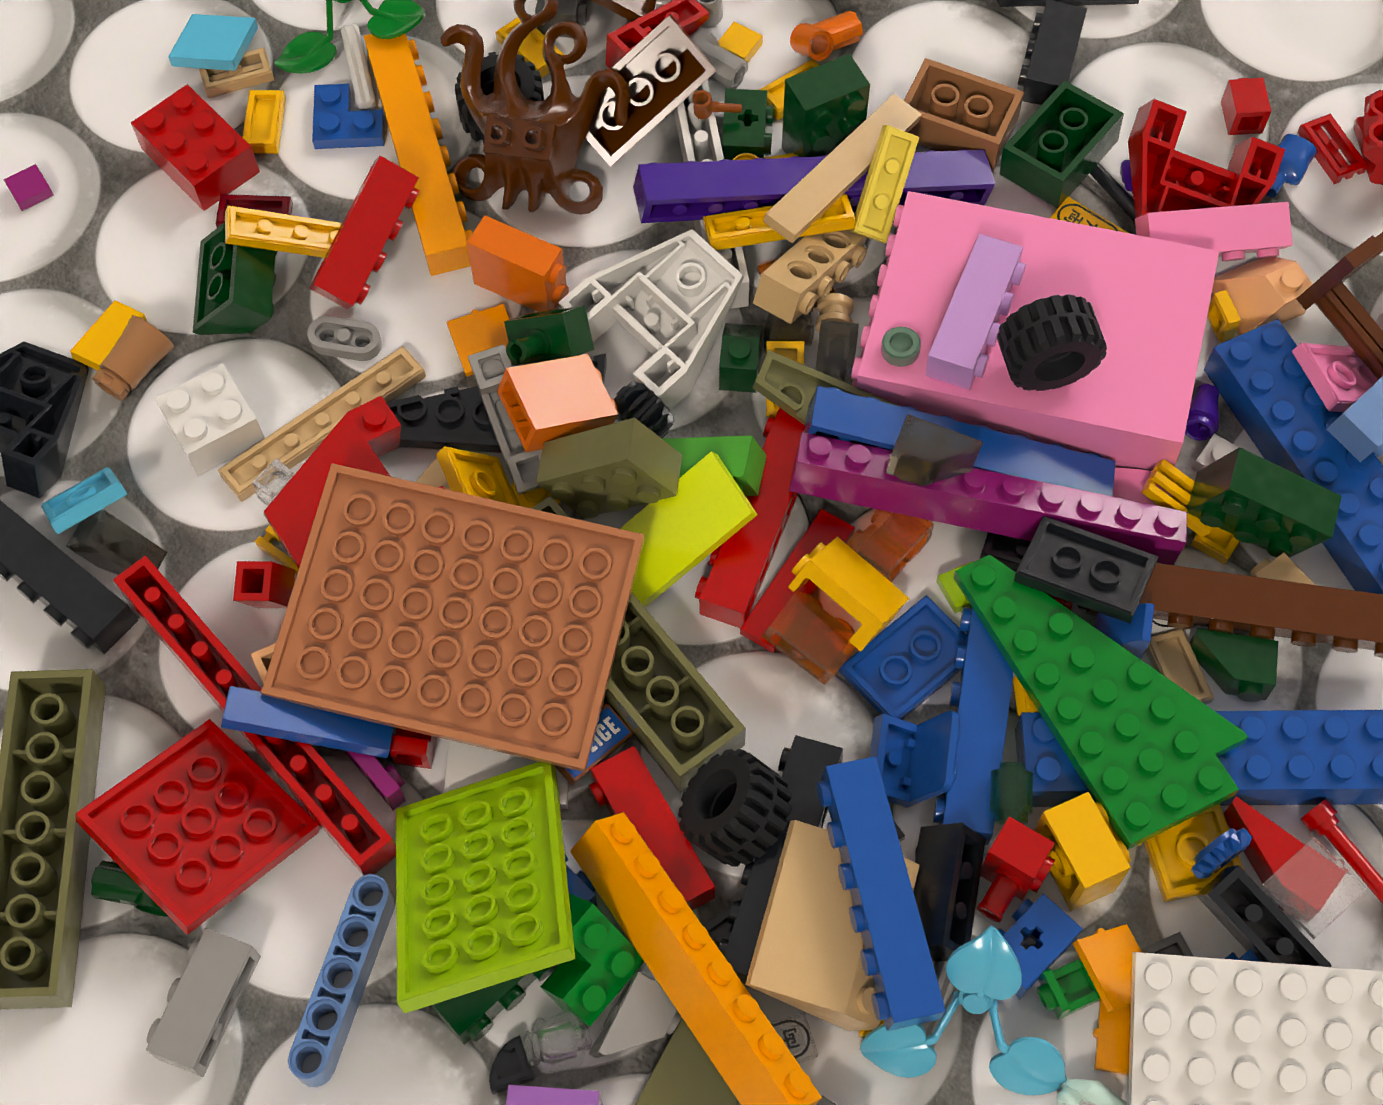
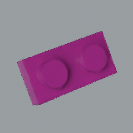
(384, 781)

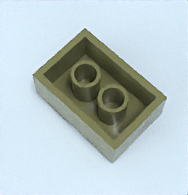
(609, 468)

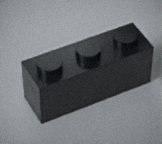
(1052, 51)
(947, 885)
(1257, 920)

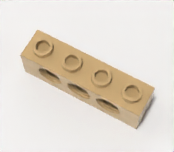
(808, 273)

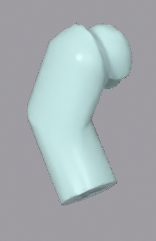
(1087, 1091)

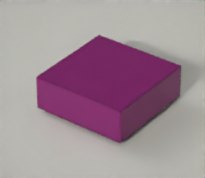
(28, 187)

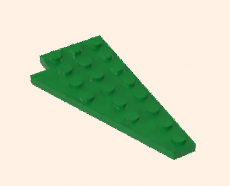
(1123, 725)

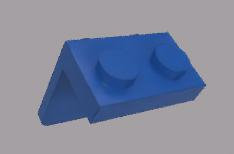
(915, 758)

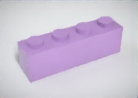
(974, 312)

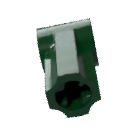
(115, 885)

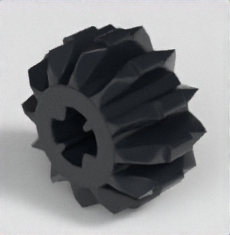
(645, 406)

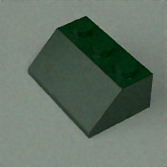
(232, 286)
(472, 1013)

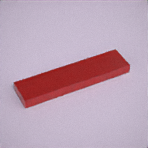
(823, 529)

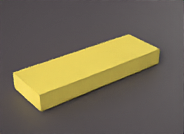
(884, 183)

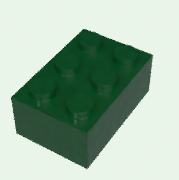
(823, 107)
(1061, 144)
(1263, 504)

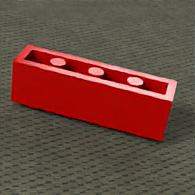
(364, 233)
(628, 787)

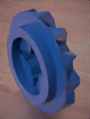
(1220, 852)

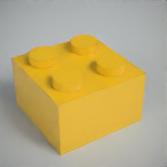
(1085, 851)

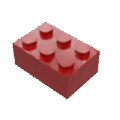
(195, 147)

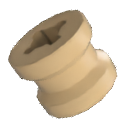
(834, 308)

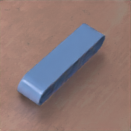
(343, 1000)

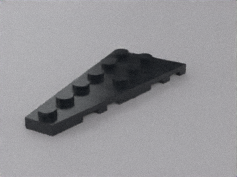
(452, 419)

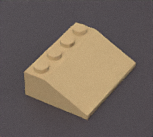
(807, 938)

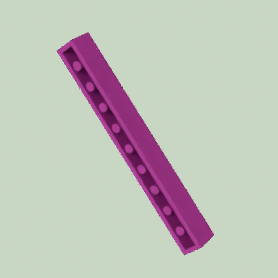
(981, 499)

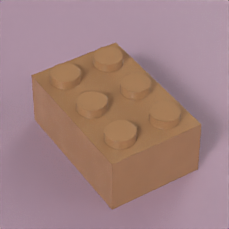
(962, 110)

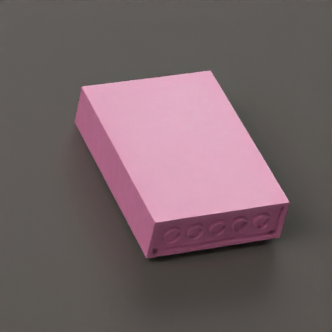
(1145, 297)

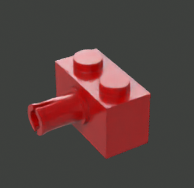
(1013, 866)

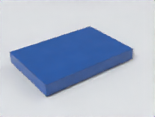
(906, 660)

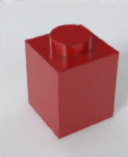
(1245, 106)
(263, 584)

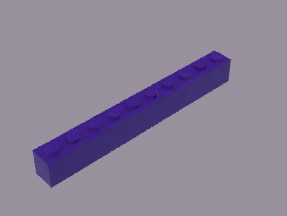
(716, 187)

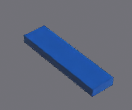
(272, 717)

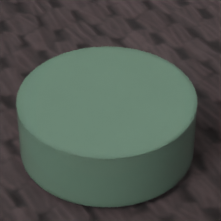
(900, 346)

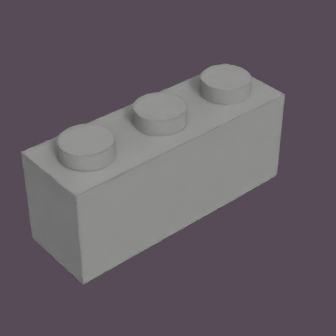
(202, 1002)

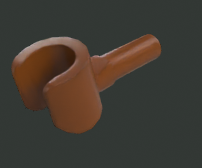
(704, 105)

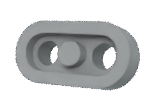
(346, 339)

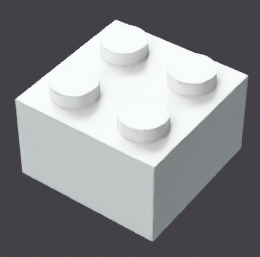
(210, 419)

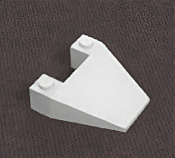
(669, 302)

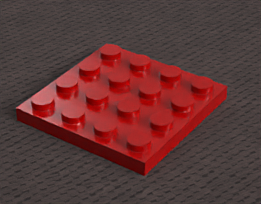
(197, 825)

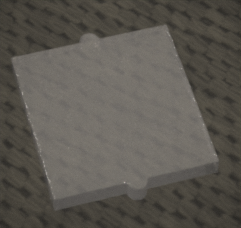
(1313, 887)

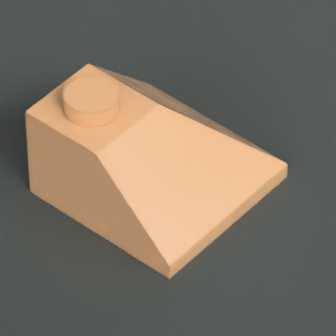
(1264, 291)

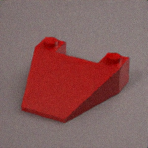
(1176, 181)
(354, 443)

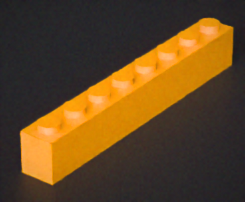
(418, 151)
(690, 967)

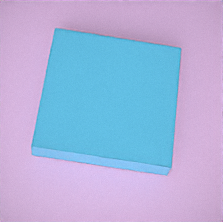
(213, 42)
(83, 500)

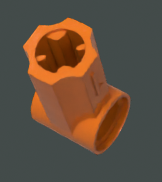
(826, 35)

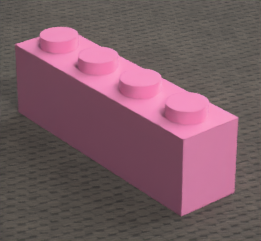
(1228, 229)

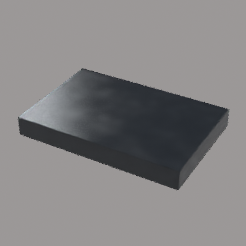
(1086, 569)

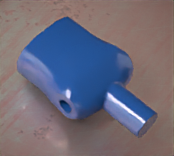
(1294, 163)

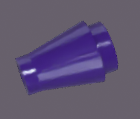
(1203, 413)

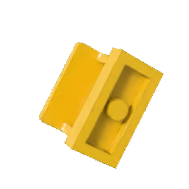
(853, 586)

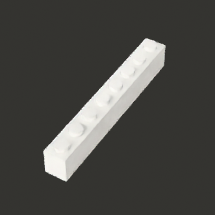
(701, 143)

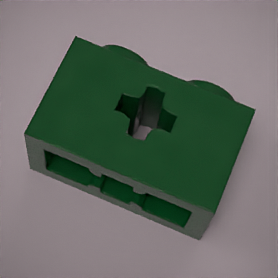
(746, 130)

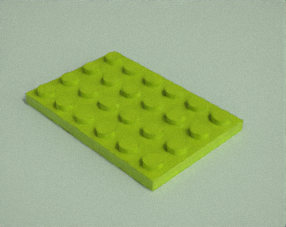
(480, 887)

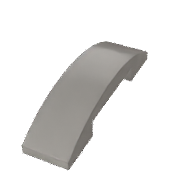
(488, 371)

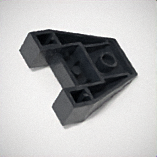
(37, 415)

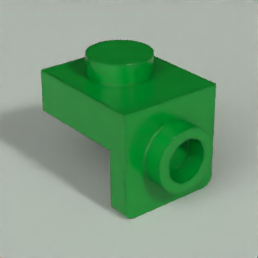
(1067, 989)

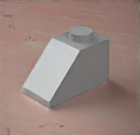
(637, 1017)

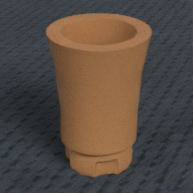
(132, 358)

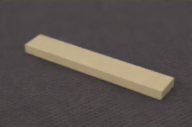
(837, 171)
(307, 431)

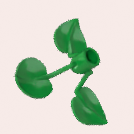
(314, 51)

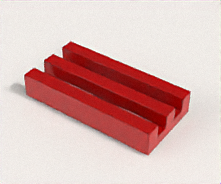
(1327, 149)

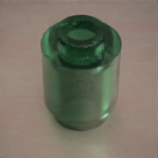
(1011, 793)

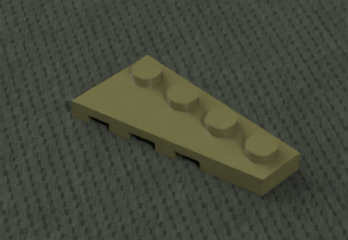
(794, 384)

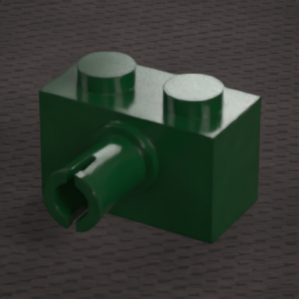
(548, 335)

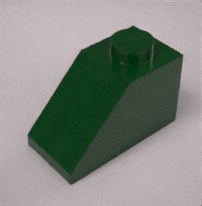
(739, 357)
(1237, 662)

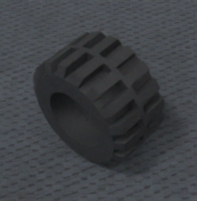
(527, 80)
(1051, 342)
(735, 807)

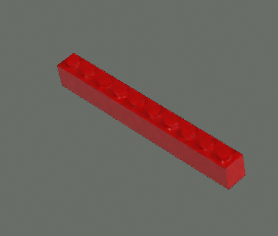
(293, 762)

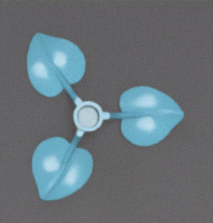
(981, 972)

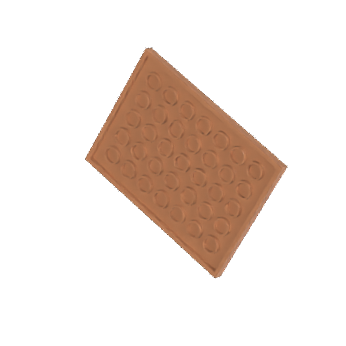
(455, 617)

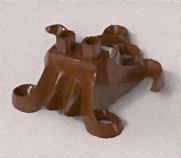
(526, 140)

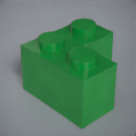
(600, 966)

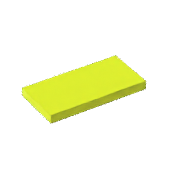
(687, 526)

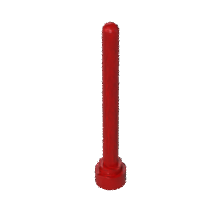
(1324, 821)

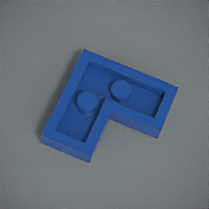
(339, 126)

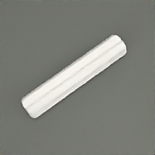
(358, 67)

